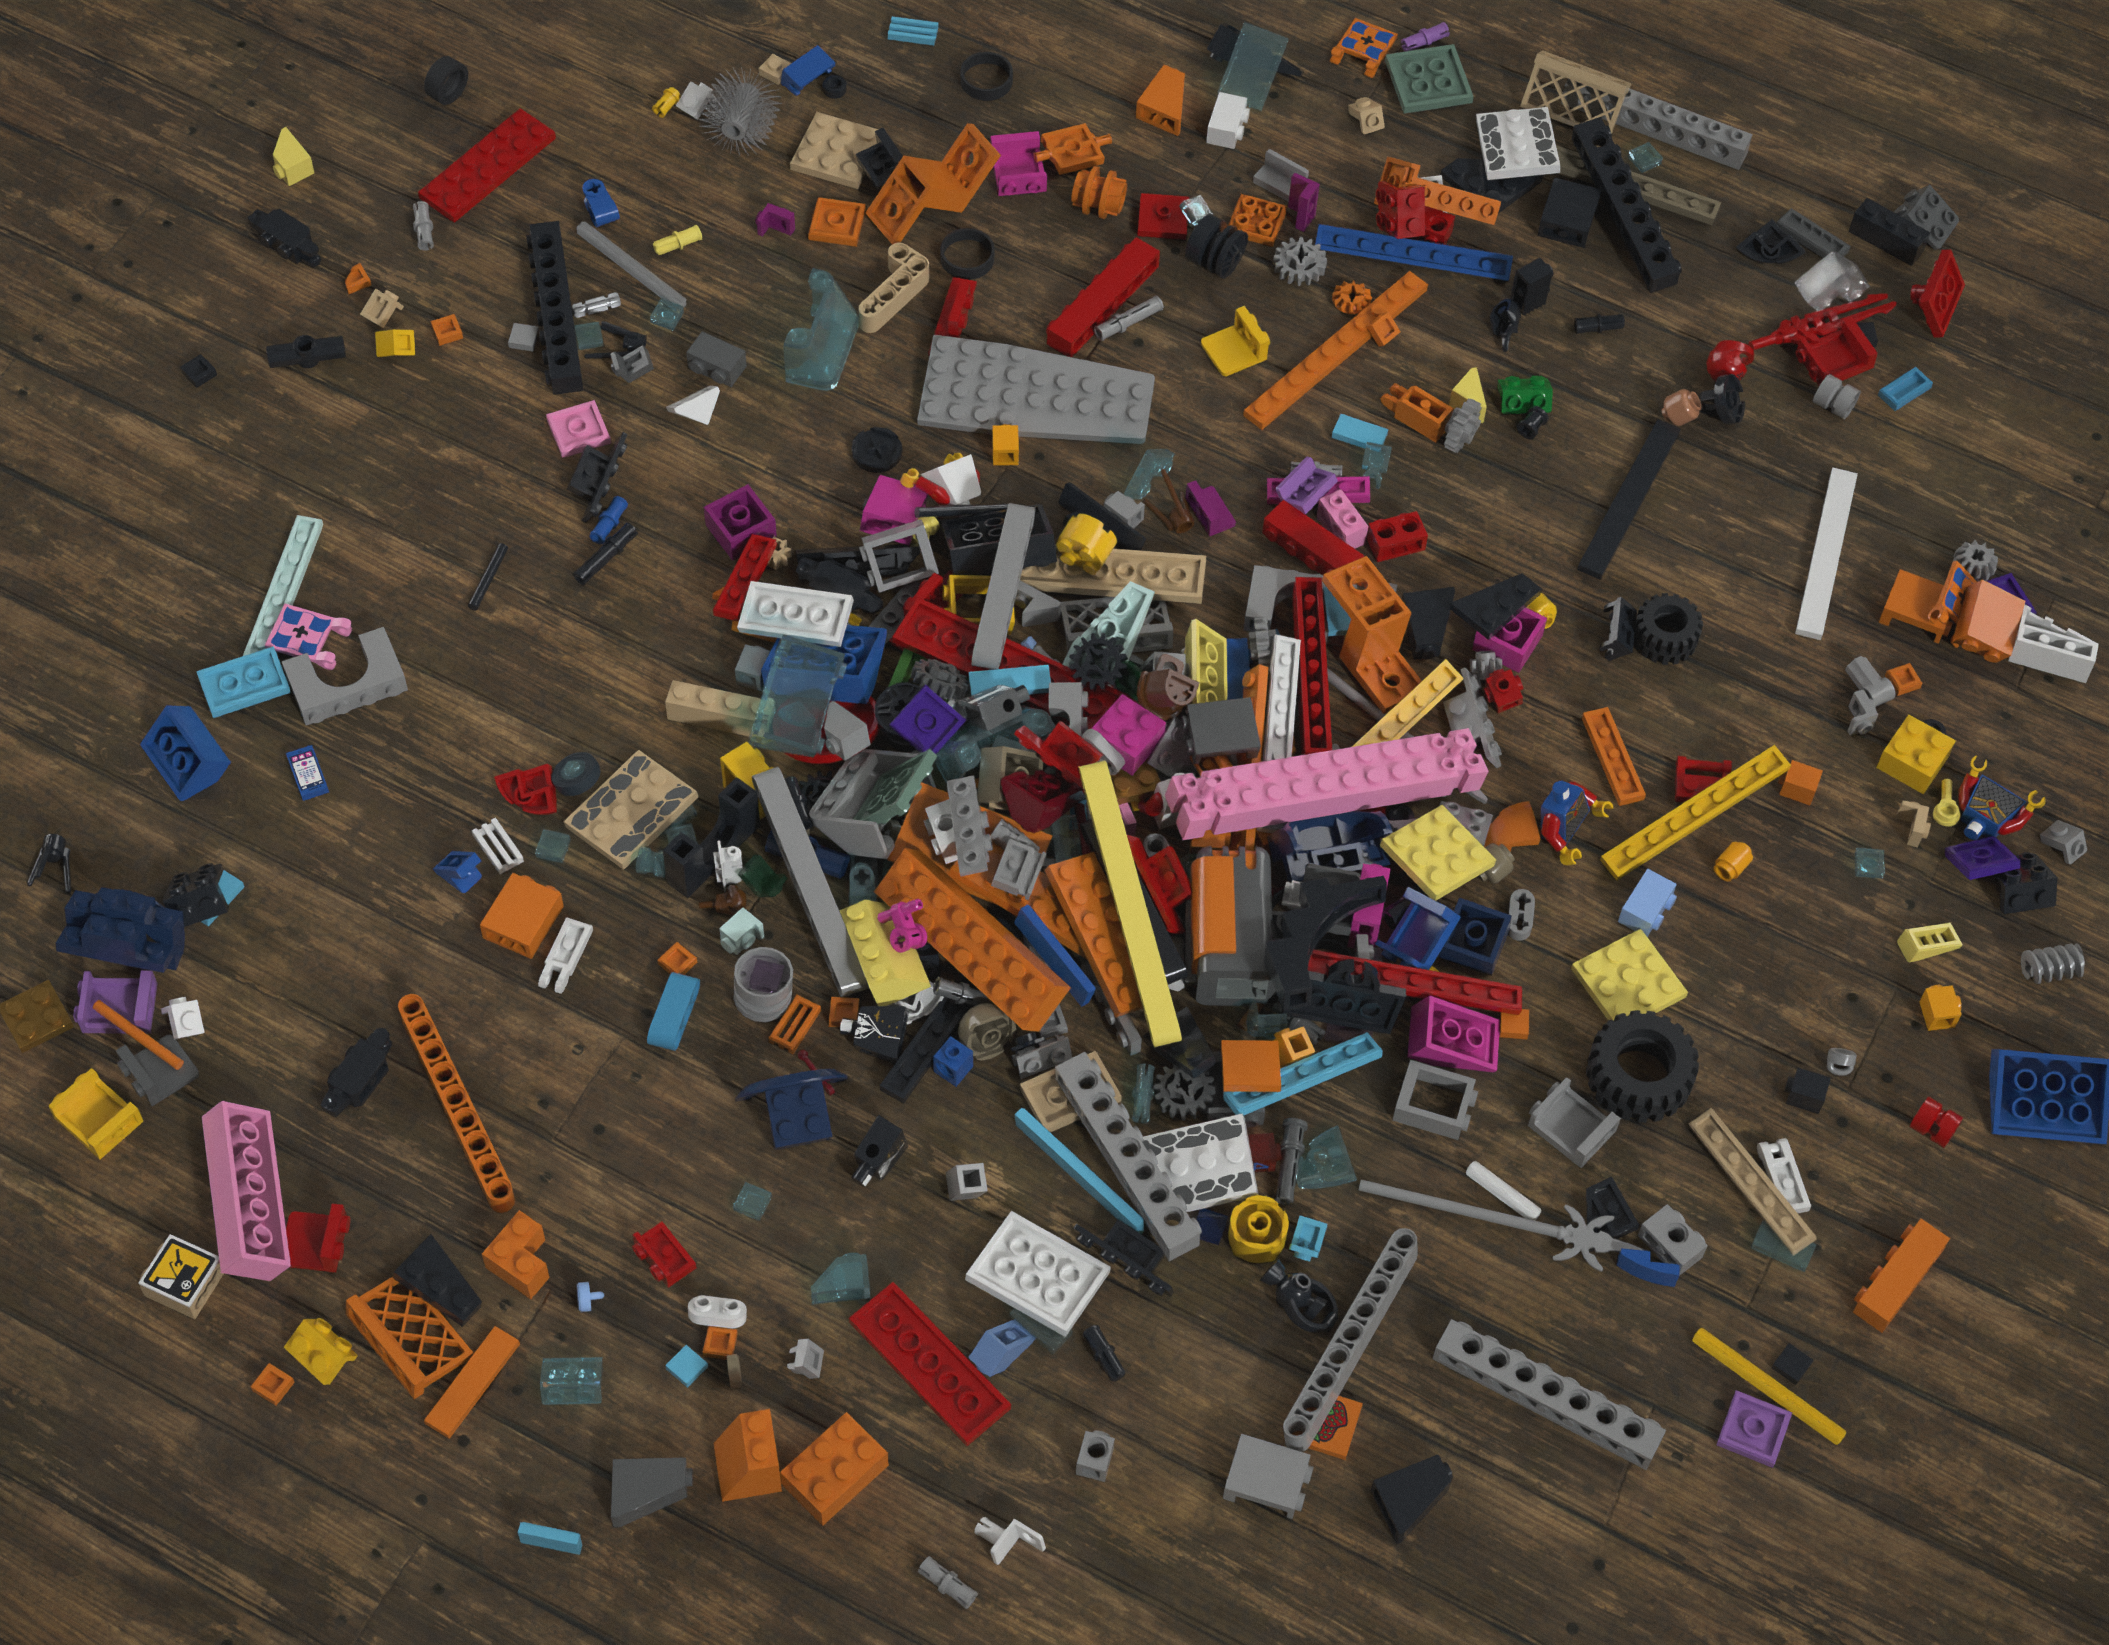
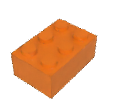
(834, 1468)

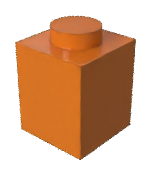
(1800, 782)

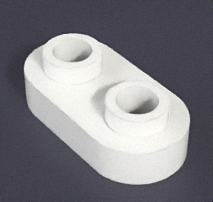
(717, 1311)

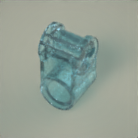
(858, 890)

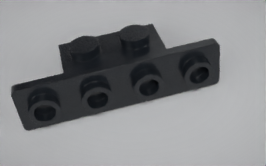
(593, 473)
(1080, 503)
(1130, 1250)

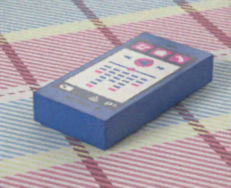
(307, 772)

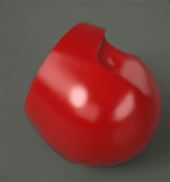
(1726, 359)

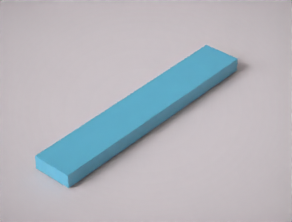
(1309, 1073)
(1078, 1170)

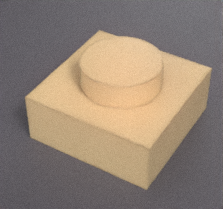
(773, 68)

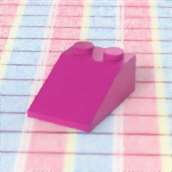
(1453, 1036)

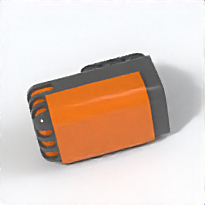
(1231, 925)

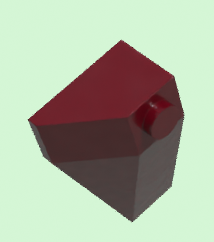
(1039, 798)

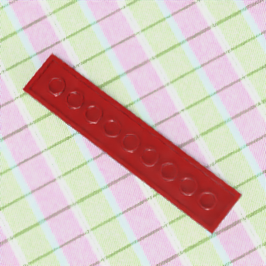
(951, 639)

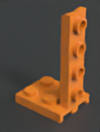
(1439, 196)

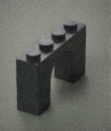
(692, 864)

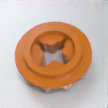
(1342, 299)

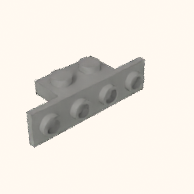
(1469, 711)
(969, 826)

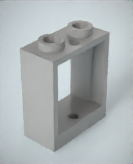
(917, 528)
(1428, 1120)

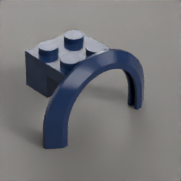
(796, 1106)

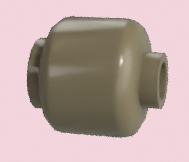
(1503, 864)

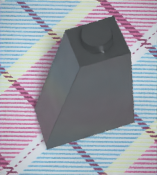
(647, 1486)

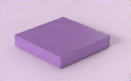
(1754, 1428)

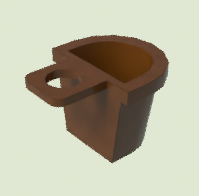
(1166, 690)

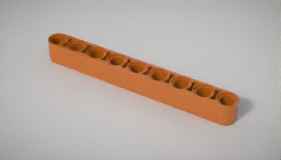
(459, 1113)

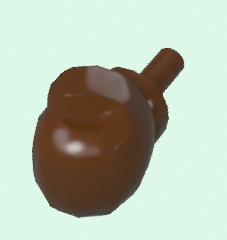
(727, 902)

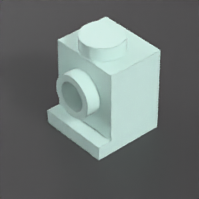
(740, 931)

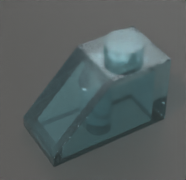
(843, 1280)

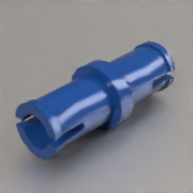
(608, 520)

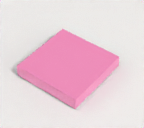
(577, 428)

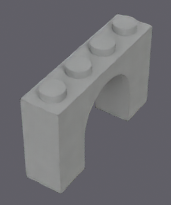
(1268, 589)
(322, 701)

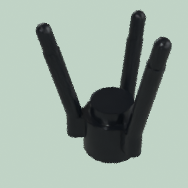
(631, 341)
(51, 851)

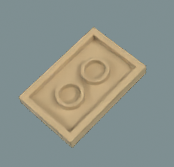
(1049, 1101)

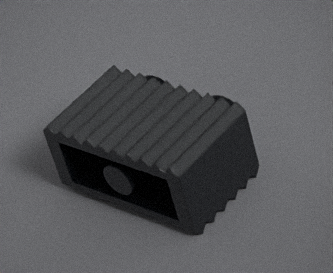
(1531, 285)

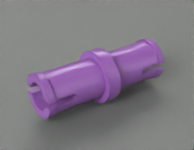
(1425, 37)

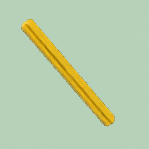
(1769, 1386)

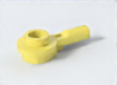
(1946, 812)

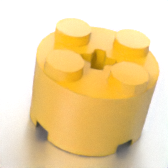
(1085, 543)
(1255, 1244)

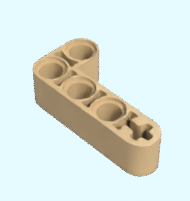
(908, 278)

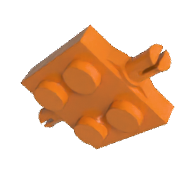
(1072, 148)

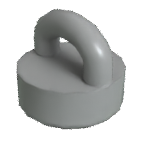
(1841, 1057)

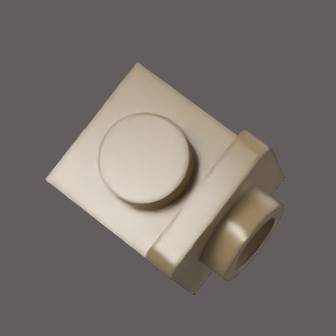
(380, 307)

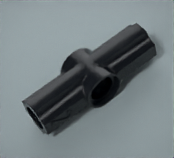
(306, 351)

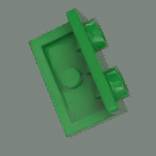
(1522, 394)

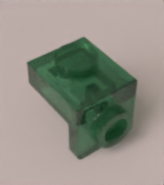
(761, 877)

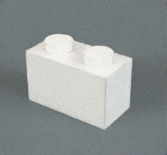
(1227, 120)

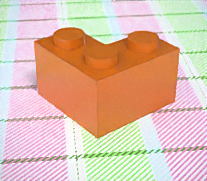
(512, 1255)

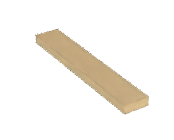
(1752, 1181)

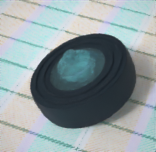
(576, 773)

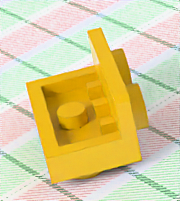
(320, 1349)

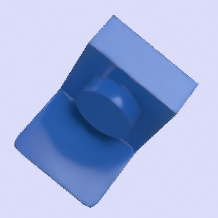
(459, 870)

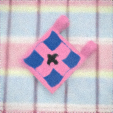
(304, 632)

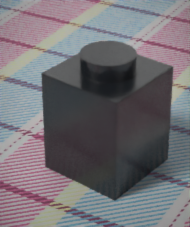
(1807, 1090)

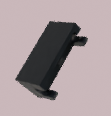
(1621, 629)

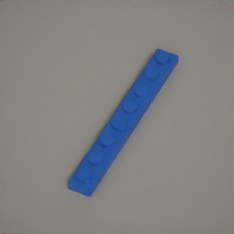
(1414, 252)

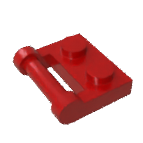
(1690, 785)

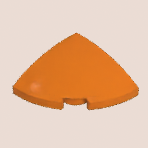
(1514, 827)

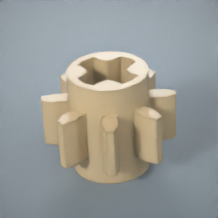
(780, 554)

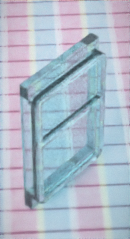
(1253, 65)

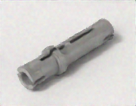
(1119, 322)

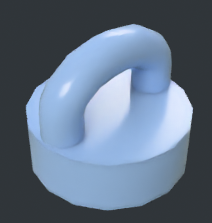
(584, 1296)

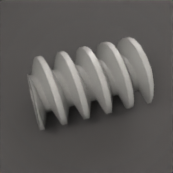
(2053, 961)

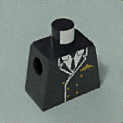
(878, 1031)
(879, 1151)

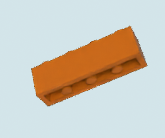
(1900, 1275)

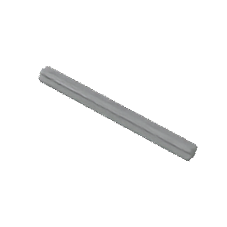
(629, 264)

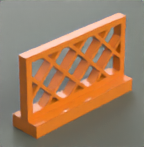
(391, 1351)

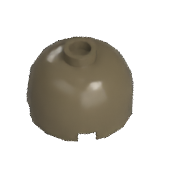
(986, 1031)

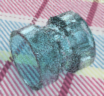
(650, 862)

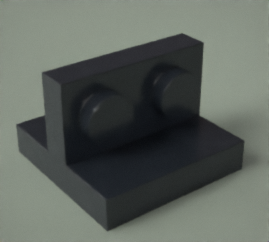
(879, 159)

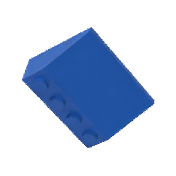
(863, 656)
(2049, 1096)

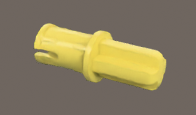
(677, 240)

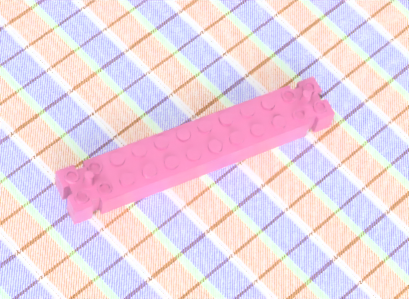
(1325, 783)

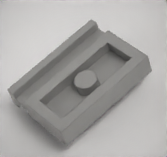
(1018, 869)

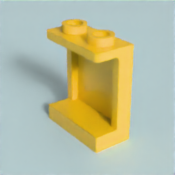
(95, 1114)

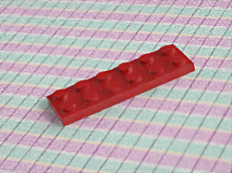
(487, 165)
(930, 1363)

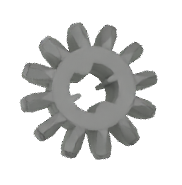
(1977, 560)

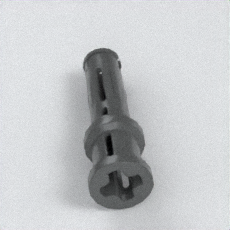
(1291, 1150)

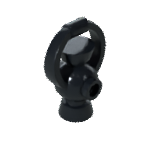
(1295, 1291)

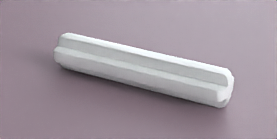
(1503, 1191)

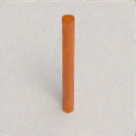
(138, 1034)

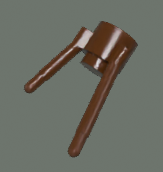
(1180, 516)

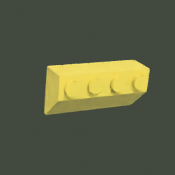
(1207, 662)
(887, 972)

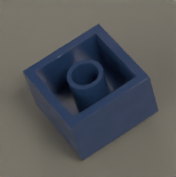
(1477, 937)

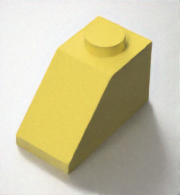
(291, 159)

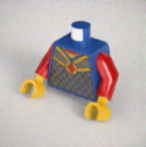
(1992, 808)
(1564, 813)

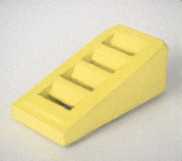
(1913, 948)

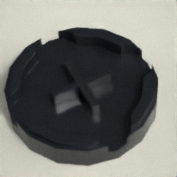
(876, 450)

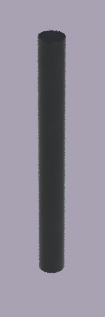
(958, 510)

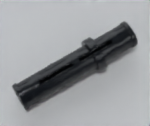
(612, 547)

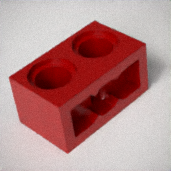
(1437, 226)
(1396, 539)

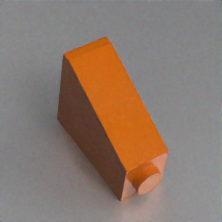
(1163, 100)

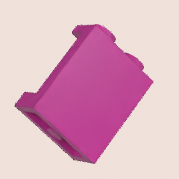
(1016, 168)
(891, 507)

